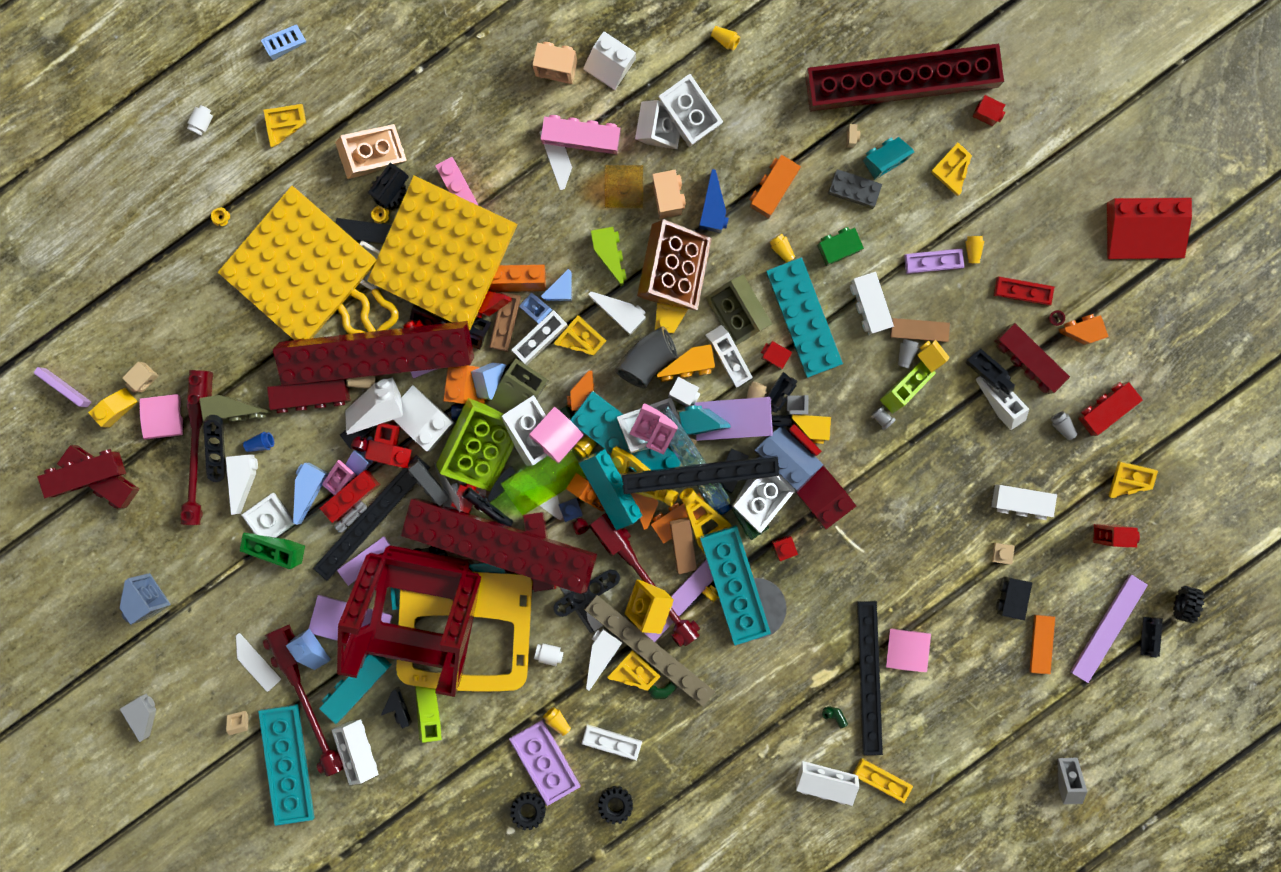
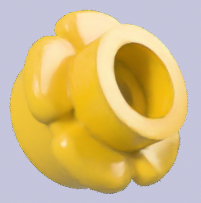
(375, 214)
(215, 216)
(711, 593)

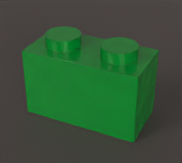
(840, 246)

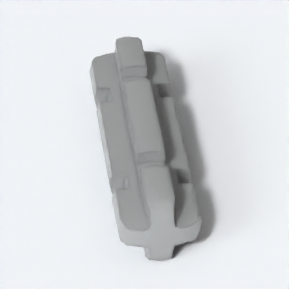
(350, 517)

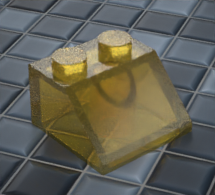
(623, 186)

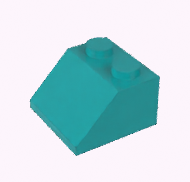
(887, 157)
(699, 420)

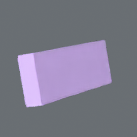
(934, 261)
(62, 387)
(351, 569)

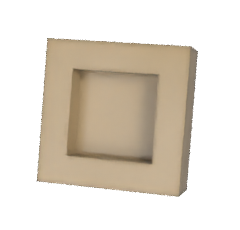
(853, 136)
(1003, 553)
(237, 723)

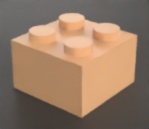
(555, 62)
(667, 194)

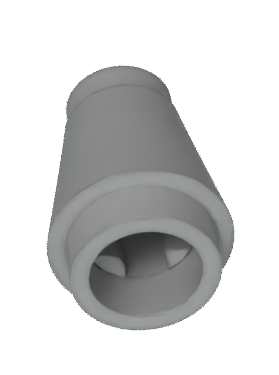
(907, 352)
(1064, 425)

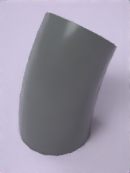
(647, 358)

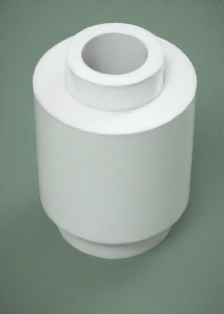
(199, 120)
(548, 654)

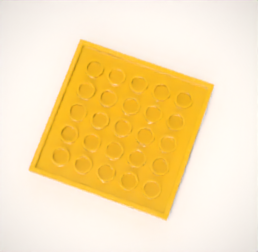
(442, 252)
(297, 266)

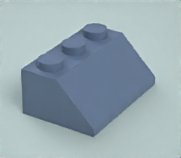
(795, 461)
(142, 599)

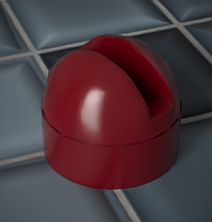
(1061, 316)
(359, 445)
(580, 526)

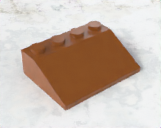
(674, 265)

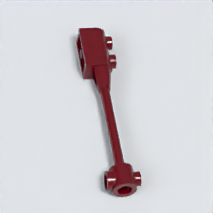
(198, 387)
(618, 542)
(276, 641)

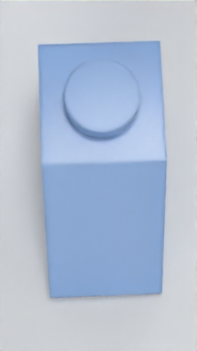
(308, 650)

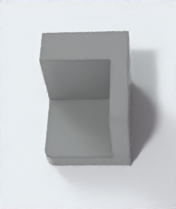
(797, 405)

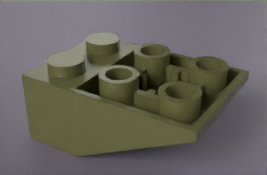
(517, 386)
(231, 409)

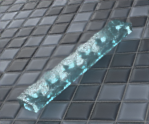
(689, 455)

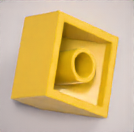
(648, 607)

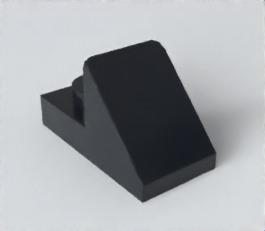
(397, 704)

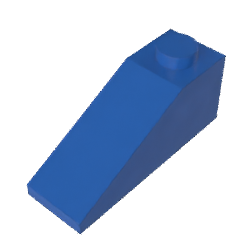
(714, 209)

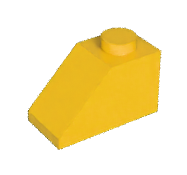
(113, 408)
(813, 427)

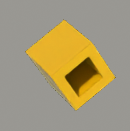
(932, 355)

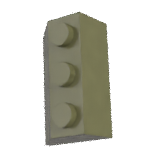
(738, 309)

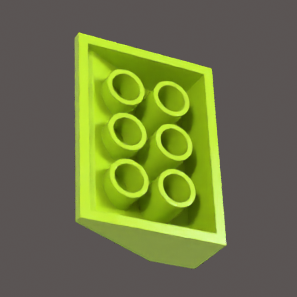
(476, 447)

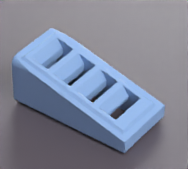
(274, 38)

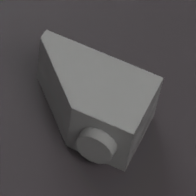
(140, 716)
(1071, 781)

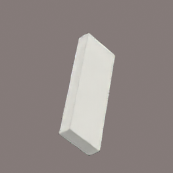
(611, 742)

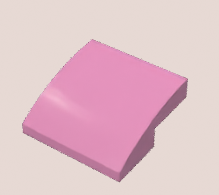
(161, 416)
(654, 428)
(556, 435)
(908, 650)

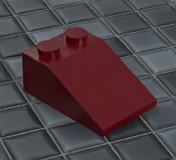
(825, 498)

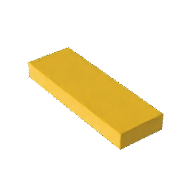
(882, 780)

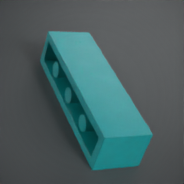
(609, 489)
(353, 689)

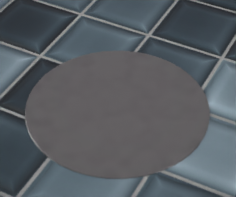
(772, 602)

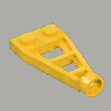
(624, 460)
(693, 502)

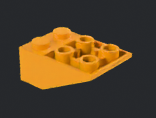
(695, 360)

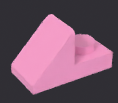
(338, 477)

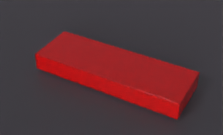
(1024, 291)

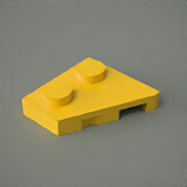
(283, 122)
(953, 168)
(669, 317)
(581, 337)
(1131, 479)
(634, 672)

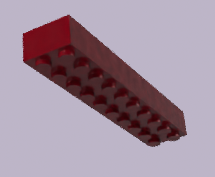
(904, 77)
(374, 353)
(499, 545)

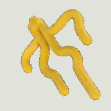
(365, 311)

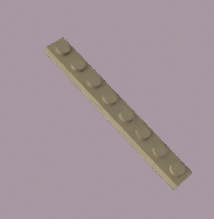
(649, 650)

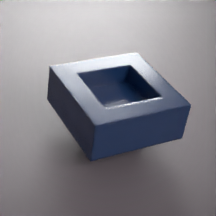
(570, 509)

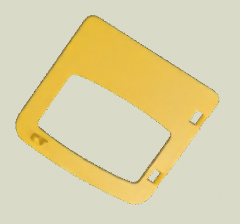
(496, 599)

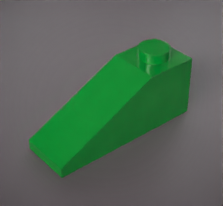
(272, 549)

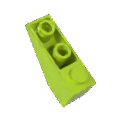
(606, 249)
(427, 714)

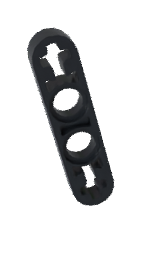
(211, 448)
(588, 596)

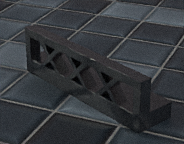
(428, 318)

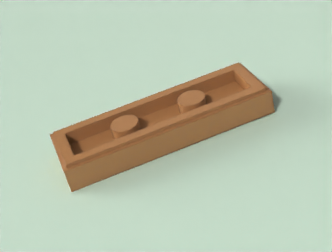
(505, 324)
(920, 330)
(683, 545)

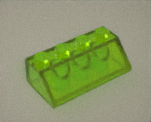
(541, 481)

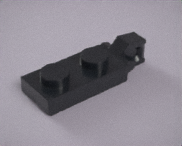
(991, 371)

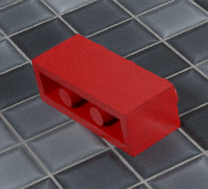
(1109, 408)
(349, 496)
(1116, 535)

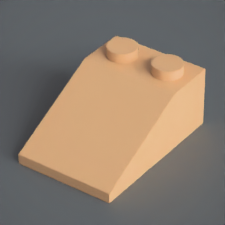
(370, 150)

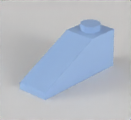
(307, 487)

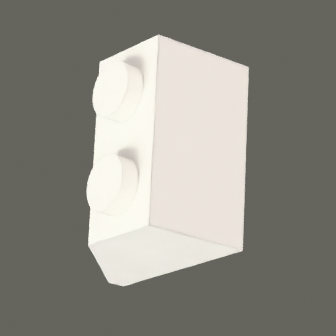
(609, 60)
(656, 126)

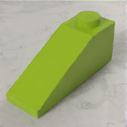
(907, 387)

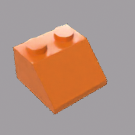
(460, 385)

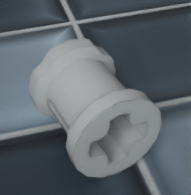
(883, 417)

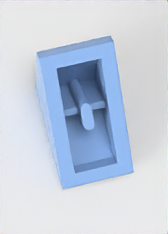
(561, 289)
(535, 308)
(487, 379)

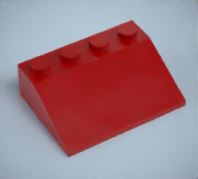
(1148, 228)

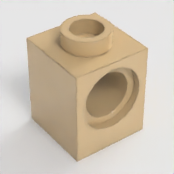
(140, 377)

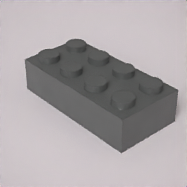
(855, 189)
(425, 479)

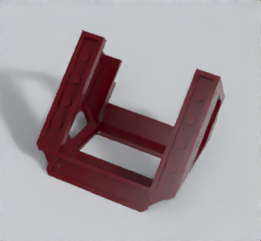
(417, 573)

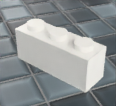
(871, 303)
(540, 337)
(684, 392)
(1024, 502)
(355, 752)
(827, 783)

